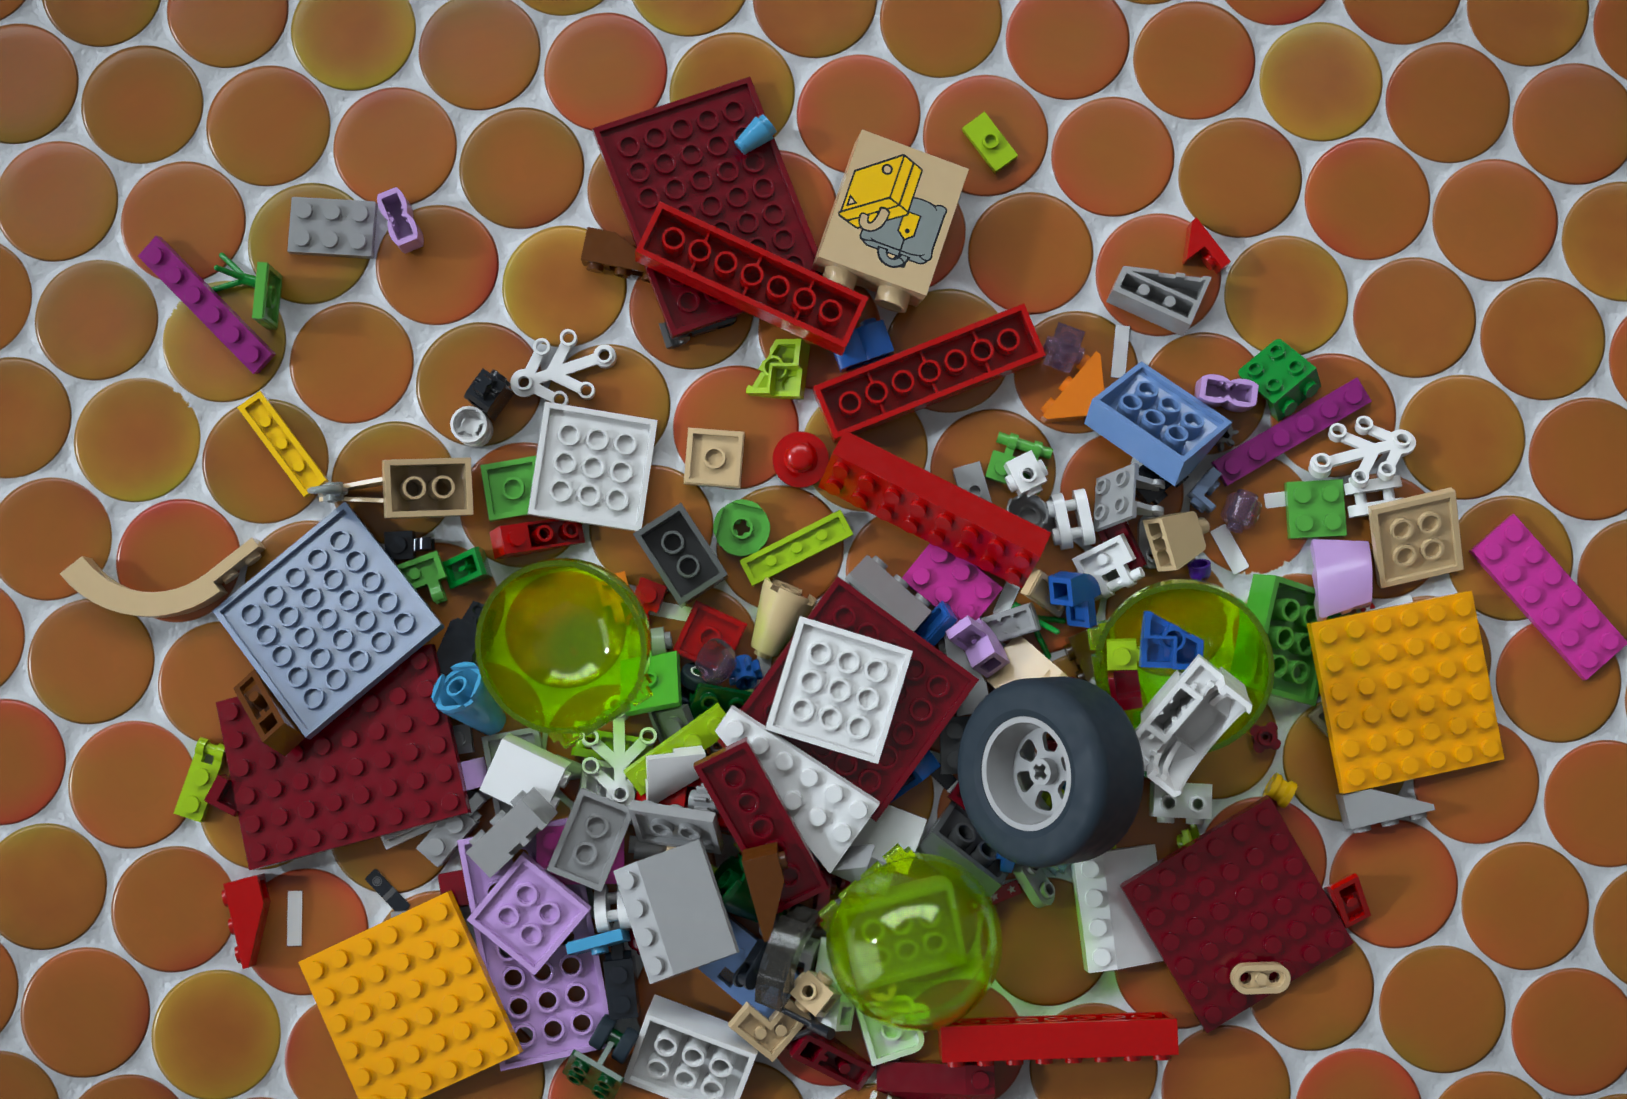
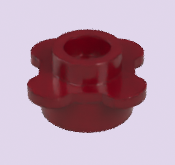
(1257, 737)

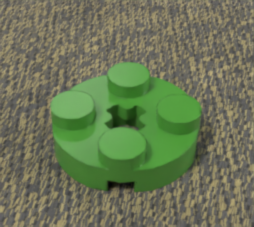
(755, 519)

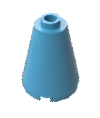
(467, 699)

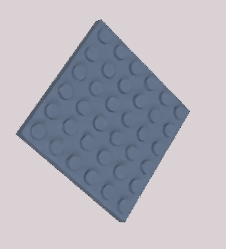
(328, 620)

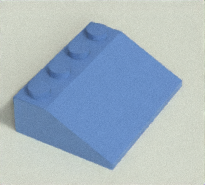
(1156, 422)

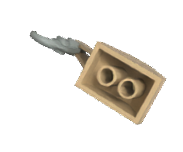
(413, 488)

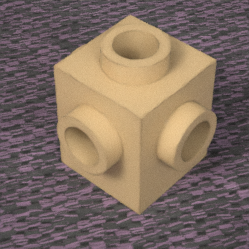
(815, 993)

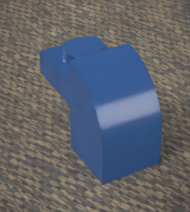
(1077, 594)

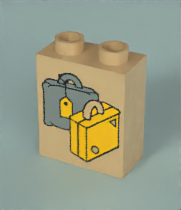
(889, 221)

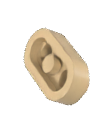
(1258, 978)

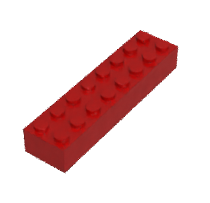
(750, 278)
(929, 373)
(934, 509)
(1059, 1037)

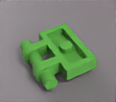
(995, 468)

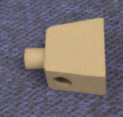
(1176, 538)

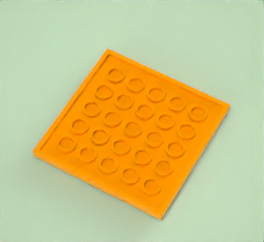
(1405, 691)
(411, 1004)

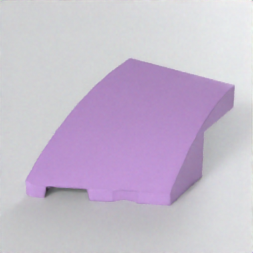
(1341, 576)

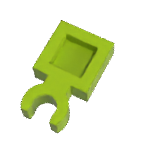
(1122, 654)

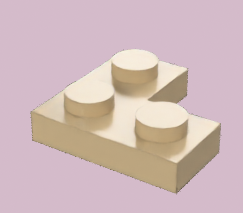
(764, 1033)

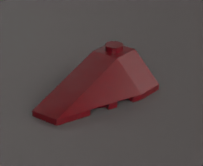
(935, 1080)

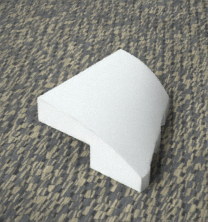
(671, 771)

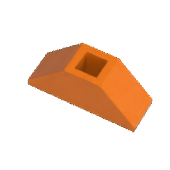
(1076, 392)

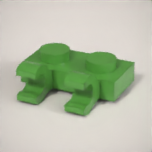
(427, 571)

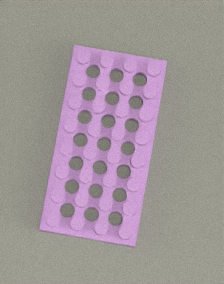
(588, 976)

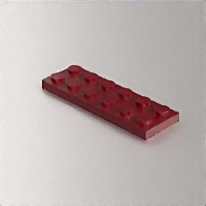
(759, 817)

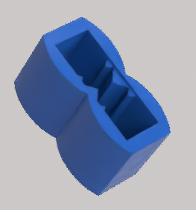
(866, 346)

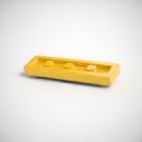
(282, 443)

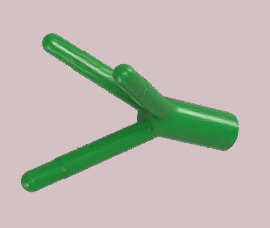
(242, 278)
(1042, 620)

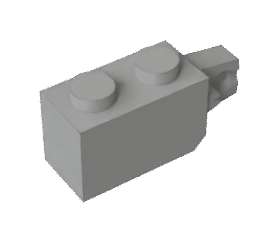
(442, 839)

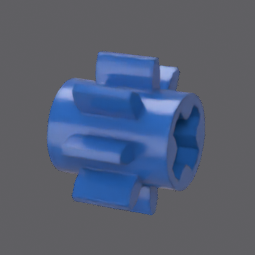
(746, 673)

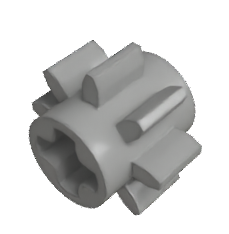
(701, 800)

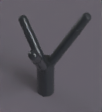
(813, 1026)

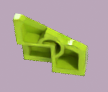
(783, 371)

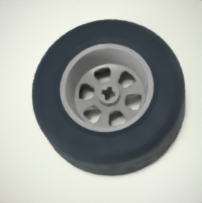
(1094, 756)

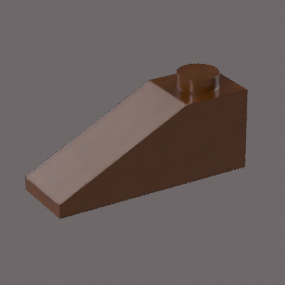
(267, 714)
(765, 877)

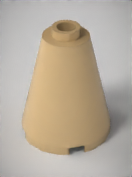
(778, 616)

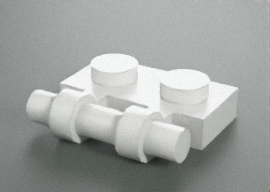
(1106, 558)

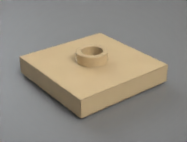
(714, 458)

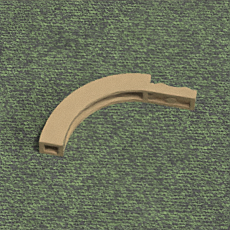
(101, 589)

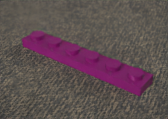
(206, 305)
(1291, 431)

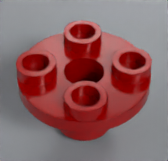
(800, 459)

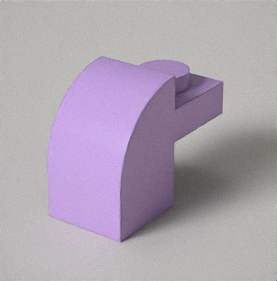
(979, 644)

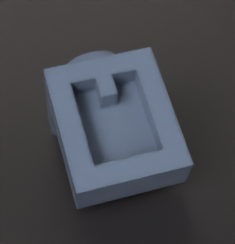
(1207, 484)

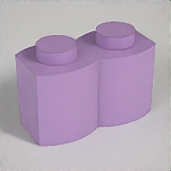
(400, 220)
(1233, 395)

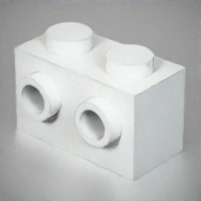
(1192, 803)

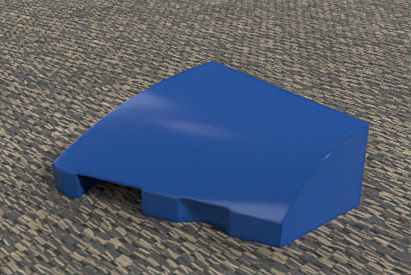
(1166, 644)

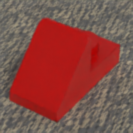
(1200, 241)
(1348, 899)

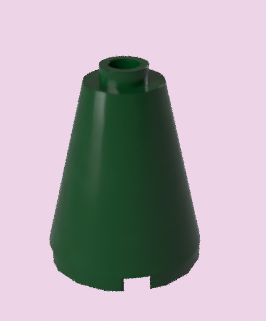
(735, 889)

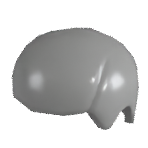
(1029, 508)

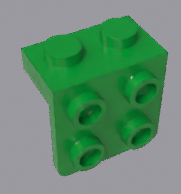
(1282, 378)

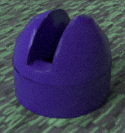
(1199, 569)

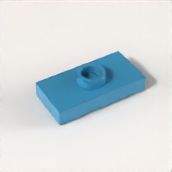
(598, 943)

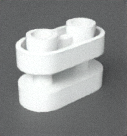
(1373, 485)
(1062, 533)
(602, 911)

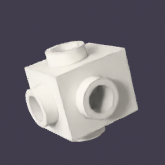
(1025, 464)

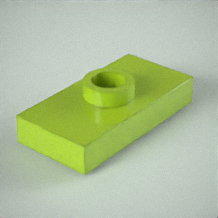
(989, 142)

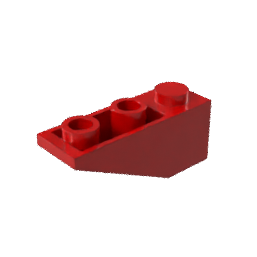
(534, 537)
(248, 908)

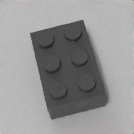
(681, 555)

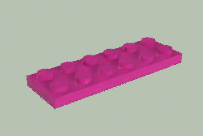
(1548, 597)

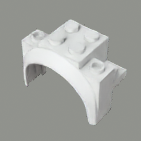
(1187, 721)

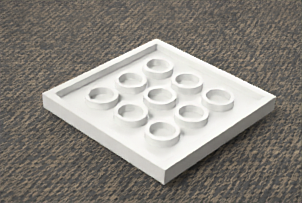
(592, 467)
(838, 690)

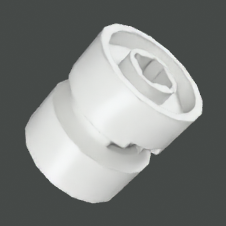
(471, 426)

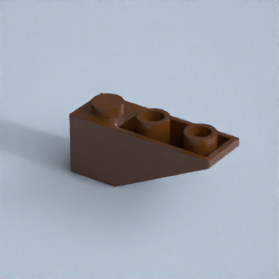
(610, 252)

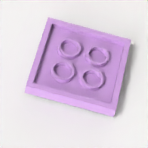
(529, 913)

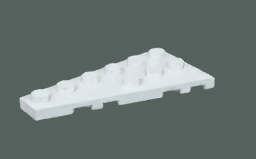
(820, 801)

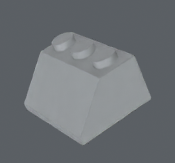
(888, 592)

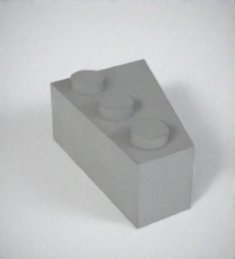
(1159, 297)
(510, 831)

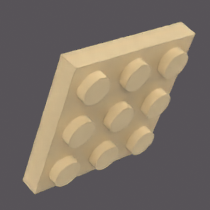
(1416, 537)

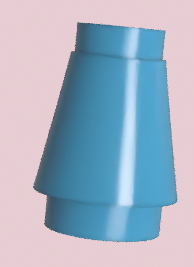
(755, 134)

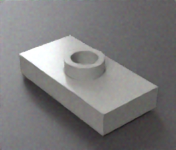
(972, 479)
(1013, 622)

